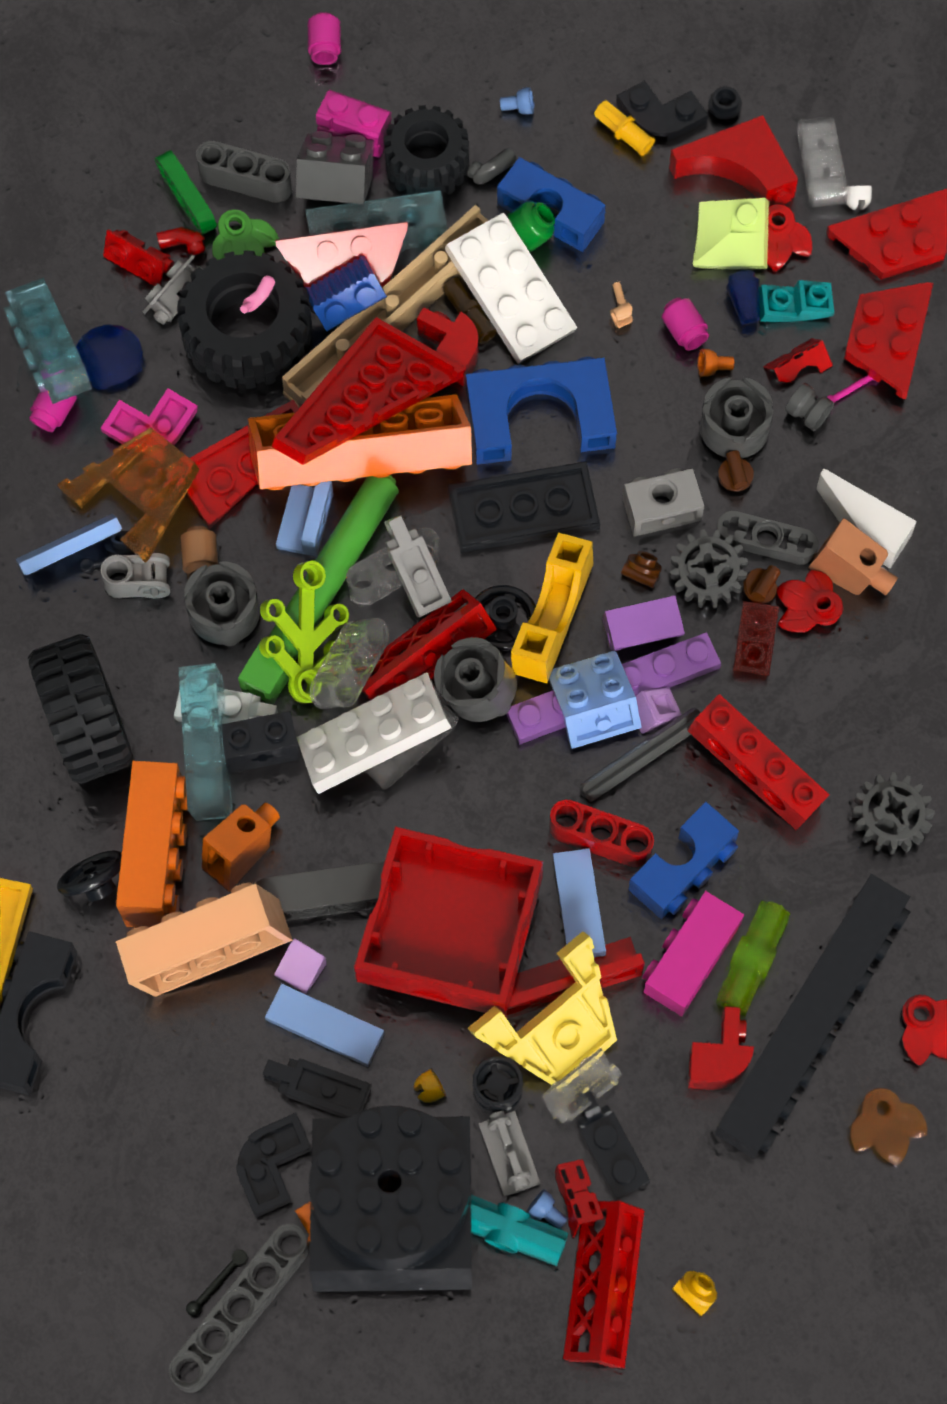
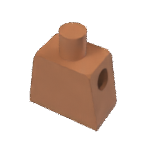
(853, 560)

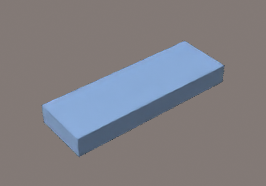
(69, 544)
(579, 897)
(324, 1025)

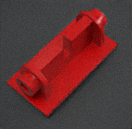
(130, 254)

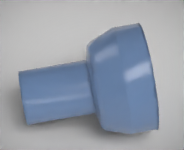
(522, 101)
(543, 1207)

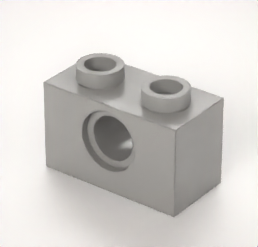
(650, 516)

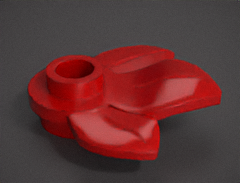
(786, 238)
(803, 602)
(927, 1035)

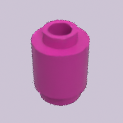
(324, 38)
(685, 323)
(49, 415)

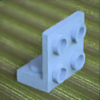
(595, 699)

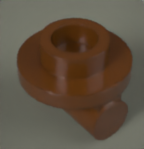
(735, 473)
(642, 568)
(761, 584)

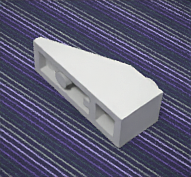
(870, 515)

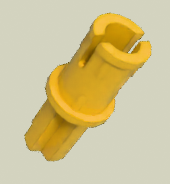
(624, 127)

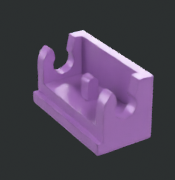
(643, 623)

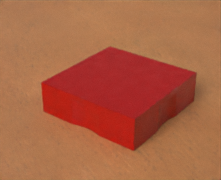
(449, 922)

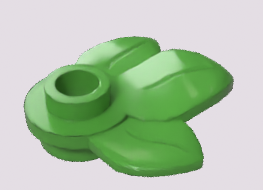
(252, 236)

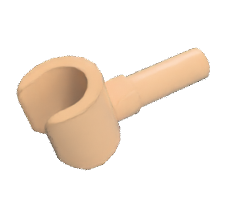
(622, 314)

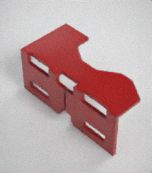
(815, 356)
(581, 1198)

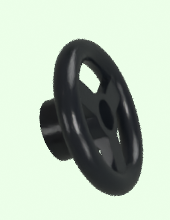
(506, 604)
(94, 879)

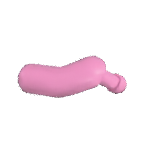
(263, 291)

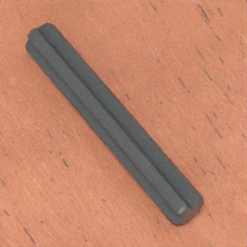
(638, 756)

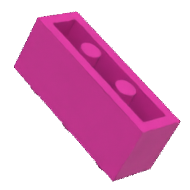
(692, 952)

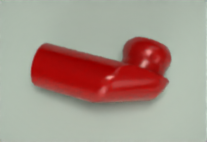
(181, 236)

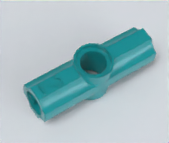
(516, 1231)

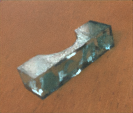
(204, 759)

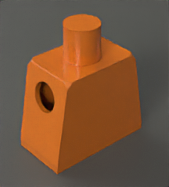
(238, 843)

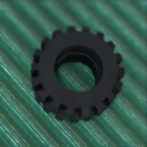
(420, 130)

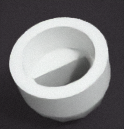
(859, 195)

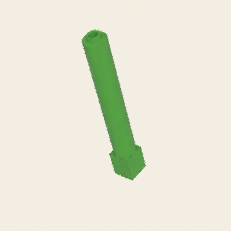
(341, 551)

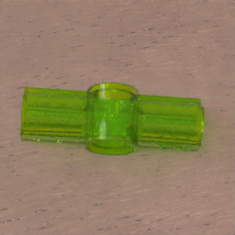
(753, 956)

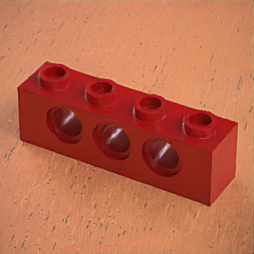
(757, 762)

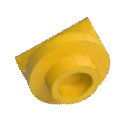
(697, 1291)

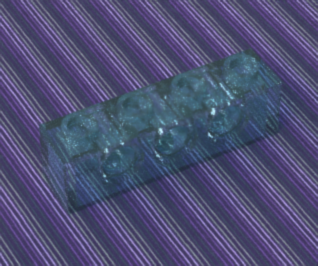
(421, 208)
(47, 341)

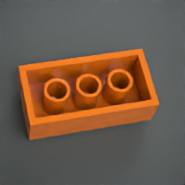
(152, 844)

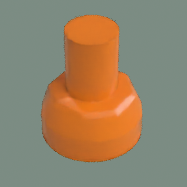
(710, 362)

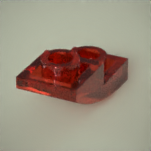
(756, 638)

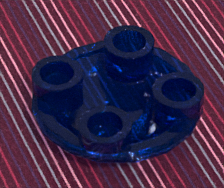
(110, 355)

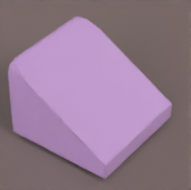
(656, 709)
(300, 966)

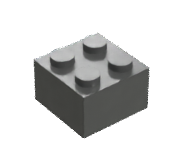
(335, 168)

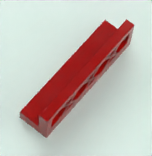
(425, 649)
(545, 983)
(612, 1283)

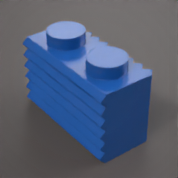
(345, 293)

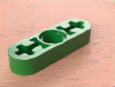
(185, 192)

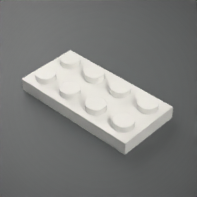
(510, 288)
(373, 732)

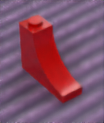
(741, 154)

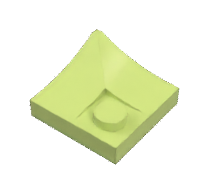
(732, 234)

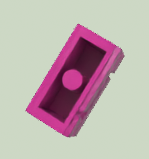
(349, 116)

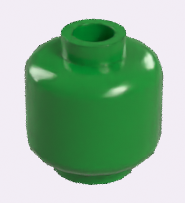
(533, 223)

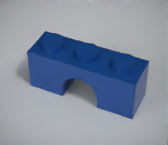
(579, 213)
(664, 885)

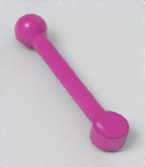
(850, 388)

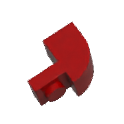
(455, 339)
(721, 1064)

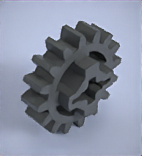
(696, 572)
(900, 799)

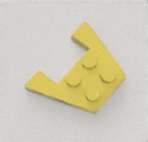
(564, 1030)

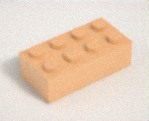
(203, 939)

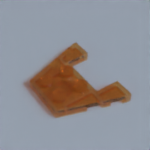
(149, 475)

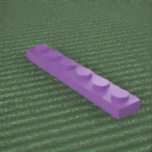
(653, 671)

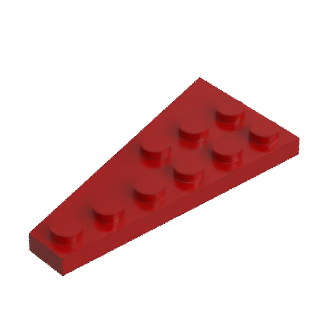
(368, 385)

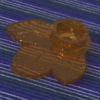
(889, 1131)

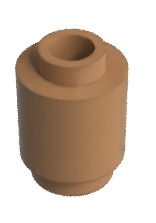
(198, 549)

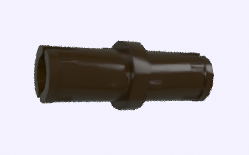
(465, 303)

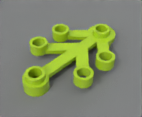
(304, 637)

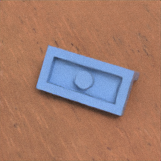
(305, 518)

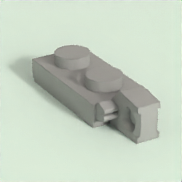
(415, 568)

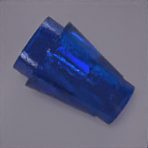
(745, 295)

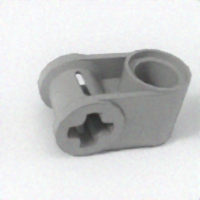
(138, 577)

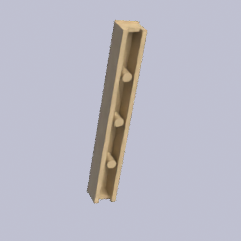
(406, 295)

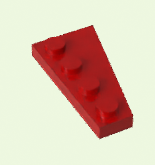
(226, 473)

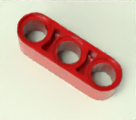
(590, 818)

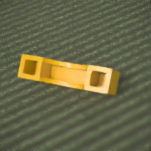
(562, 588)

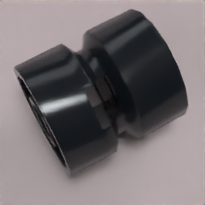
(497, 1085)

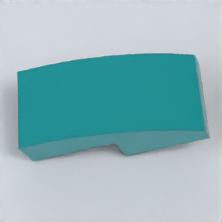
(799, 303)

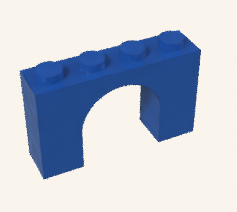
(577, 383)

